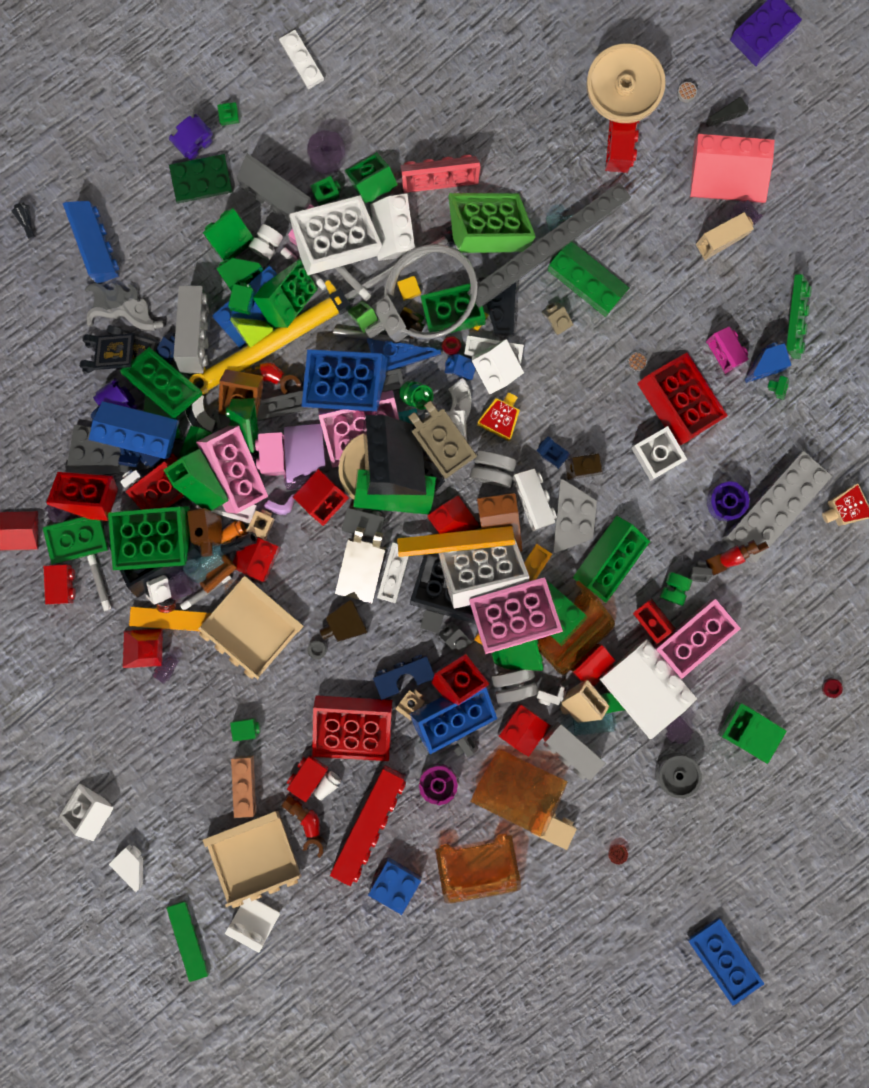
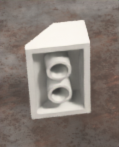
(393, 226)
(534, 499)

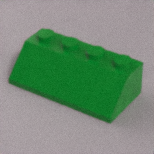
(587, 278)
(401, 503)
(611, 558)

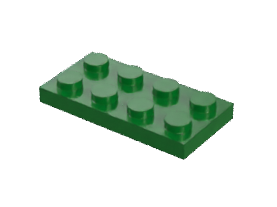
(799, 311)
(161, 383)

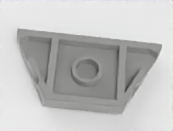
(574, 517)

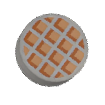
(687, 92)

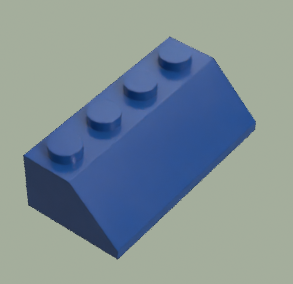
(91, 240)
(224, 314)
(134, 430)
(447, 722)

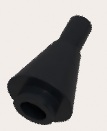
(23, 215)

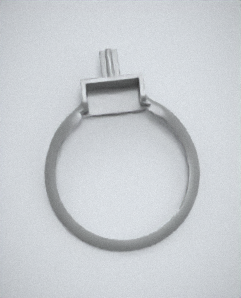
(389, 316)

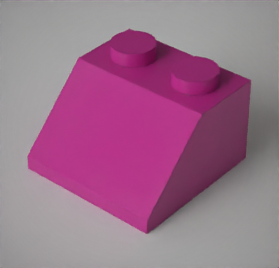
(727, 349)

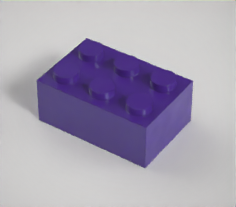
(765, 30)

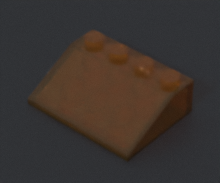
(519, 792)

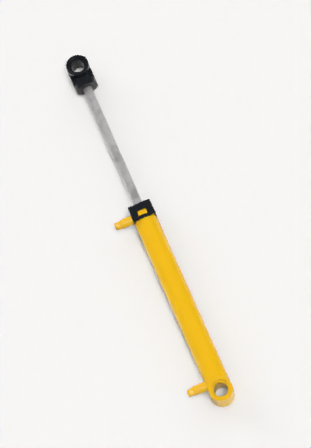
(303, 323)

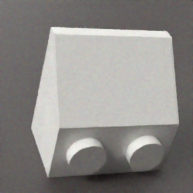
(497, 366)
(86, 813)

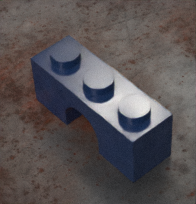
(387, 681)

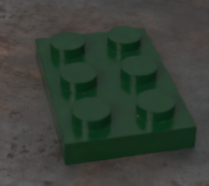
(200, 178)

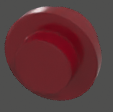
(451, 345)

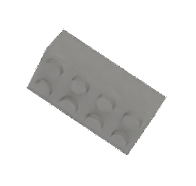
(191, 329)

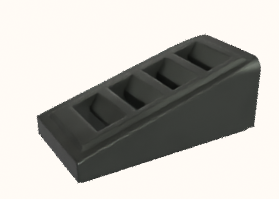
(731, 111)

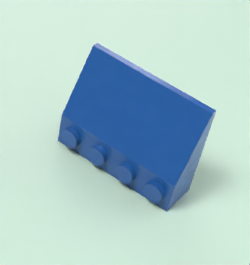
(343, 380)

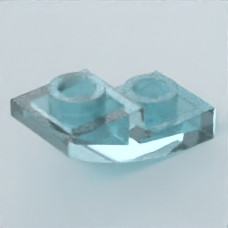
(607, 724)

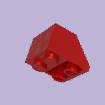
(320, 497)

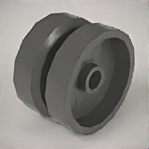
(666, 774)

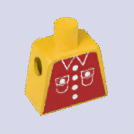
(500, 417)

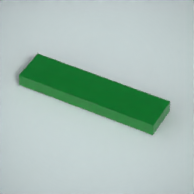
(187, 941)

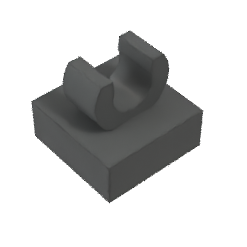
(700, 572)
(466, 746)

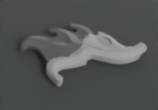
(121, 303)

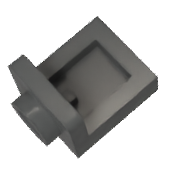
(455, 638)

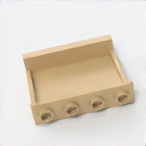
(250, 628)
(253, 859)

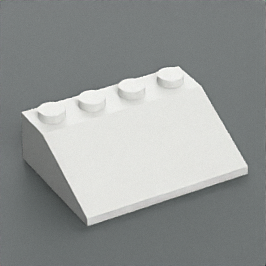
(334, 235)
(482, 572)
(648, 689)

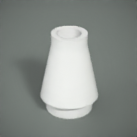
(327, 785)

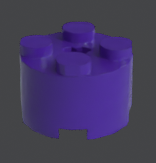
(191, 136)
(115, 394)
(739, 501)

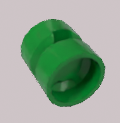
(416, 394)
(676, 588)

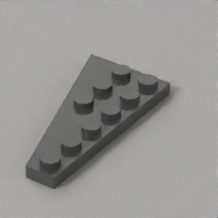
(99, 458)

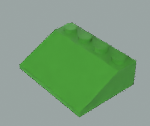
(489, 222)

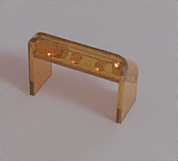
(584, 639)

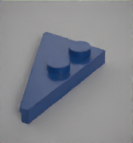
(401, 354)

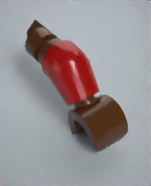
(275, 375)
(734, 556)
(310, 823)

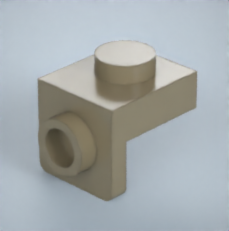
(557, 317)

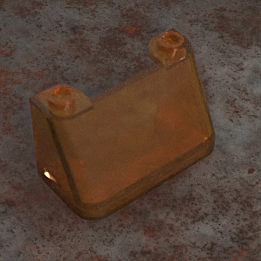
(478, 870)

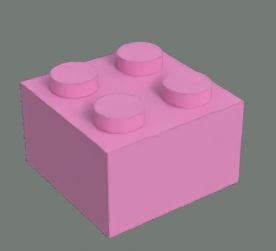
(271, 454)

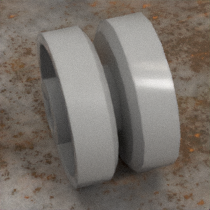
(493, 467)
(515, 686)

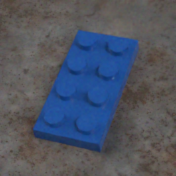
(725, 961)

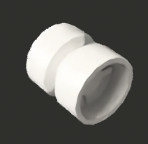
(265, 242)

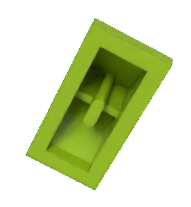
(251, 330)

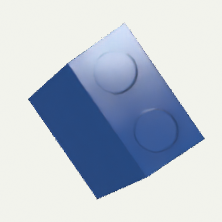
(769, 362)

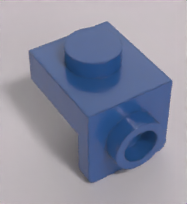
(460, 366)

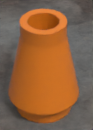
(235, 529)

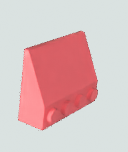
(731, 168)
(440, 174)

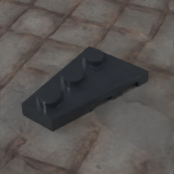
(503, 311)

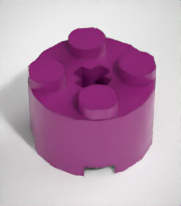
(434, 794)

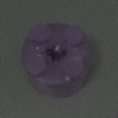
(329, 142)

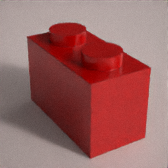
(58, 584)
(654, 621)
(307, 778)

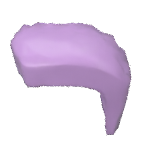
(280, 509)

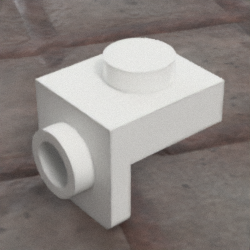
(130, 478)
(158, 590)
(547, 698)

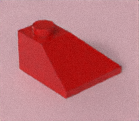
(453, 517)
(142, 648)

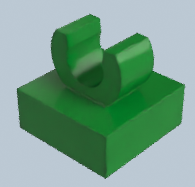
(228, 114)
(780, 387)

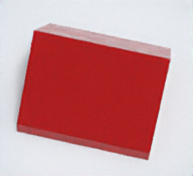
(19, 530)

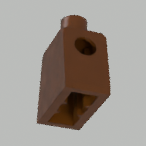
(205, 529)

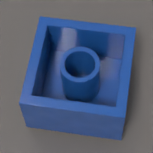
(395, 886)

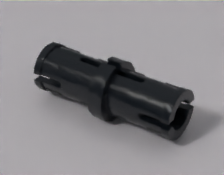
(238, 543)

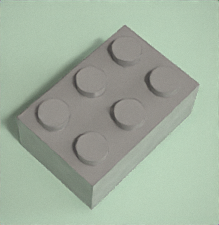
(572, 752)

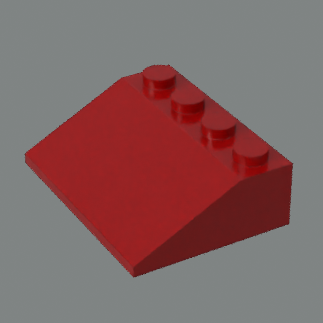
(682, 399)
(351, 728)

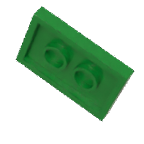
(75, 539)

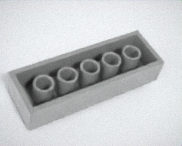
(779, 504)

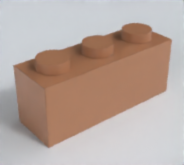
(243, 786)

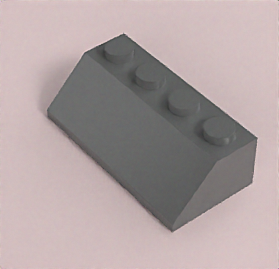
(271, 188)

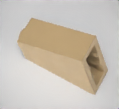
(724, 235)

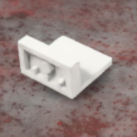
(252, 924)

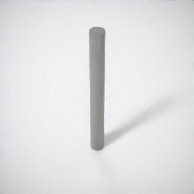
(360, 335)

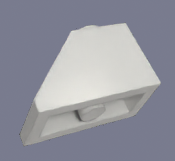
(130, 867)

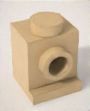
(254, 524)
(403, 707)

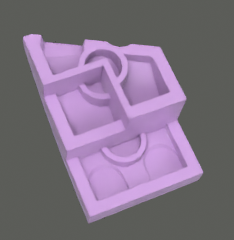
(303, 450)

